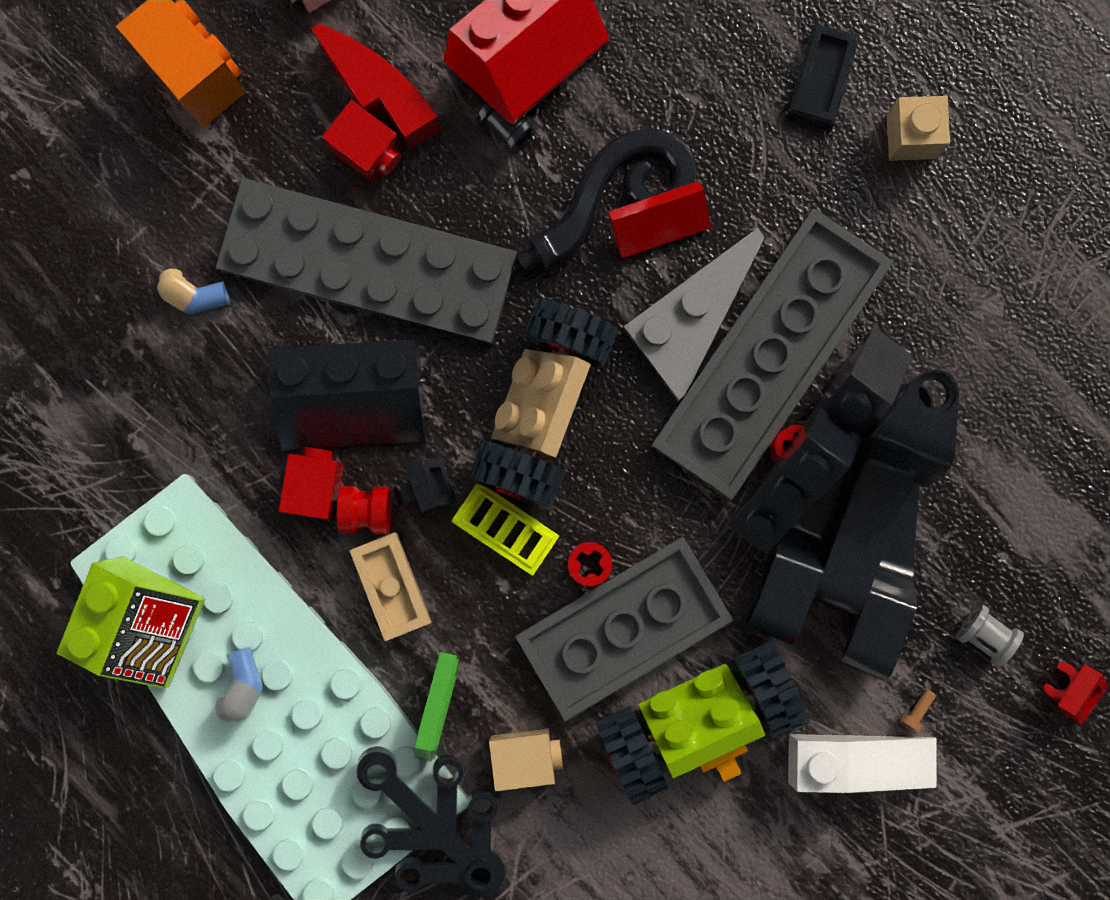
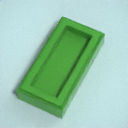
(436, 707)

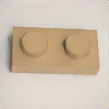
(390, 586)

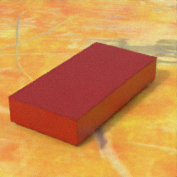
(660, 219)

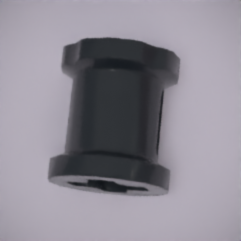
(514, 135)

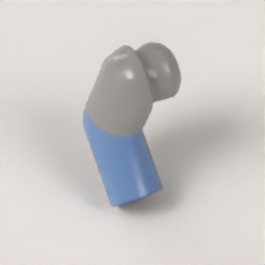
(244, 689)

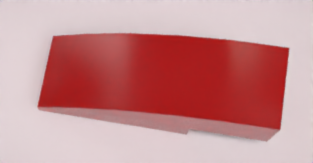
(378, 86)

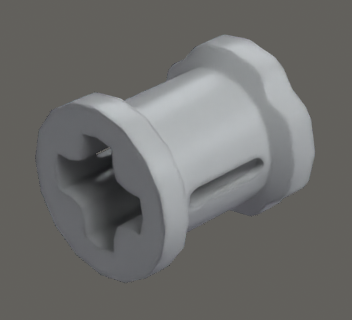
(990, 635)

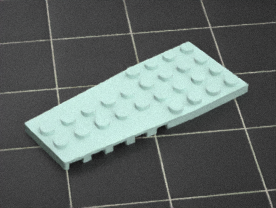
(294, 758)

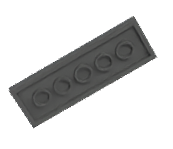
(367, 261)
(772, 354)

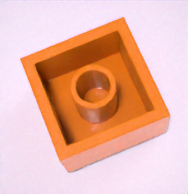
(184, 57)

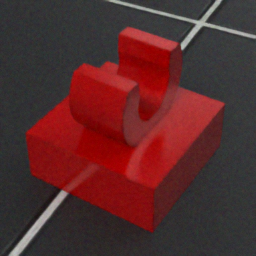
(1081, 694)

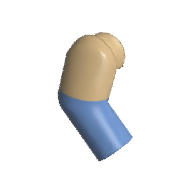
(188, 298)

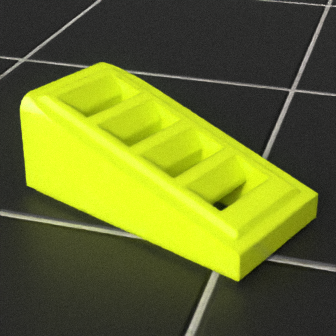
(472, 504)

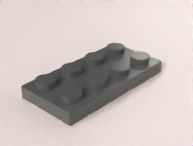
(624, 628)

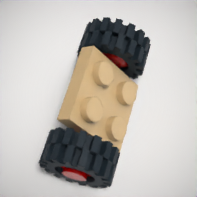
(542, 401)

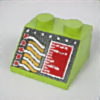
(130, 623)

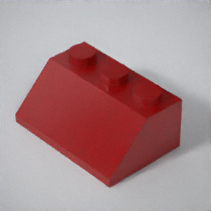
(523, 49)

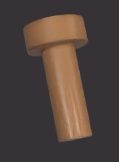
(913, 720)

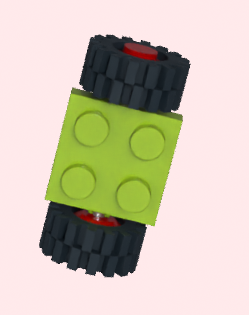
(702, 721)

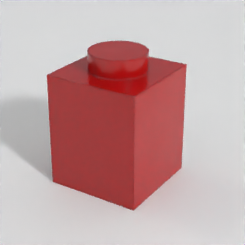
(363, 142)
(311, 484)

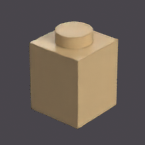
(918, 128)
(524, 759)

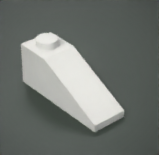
(860, 763)

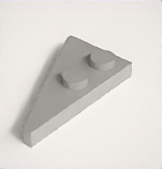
(683, 323)

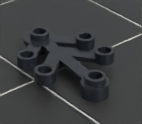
(434, 829)

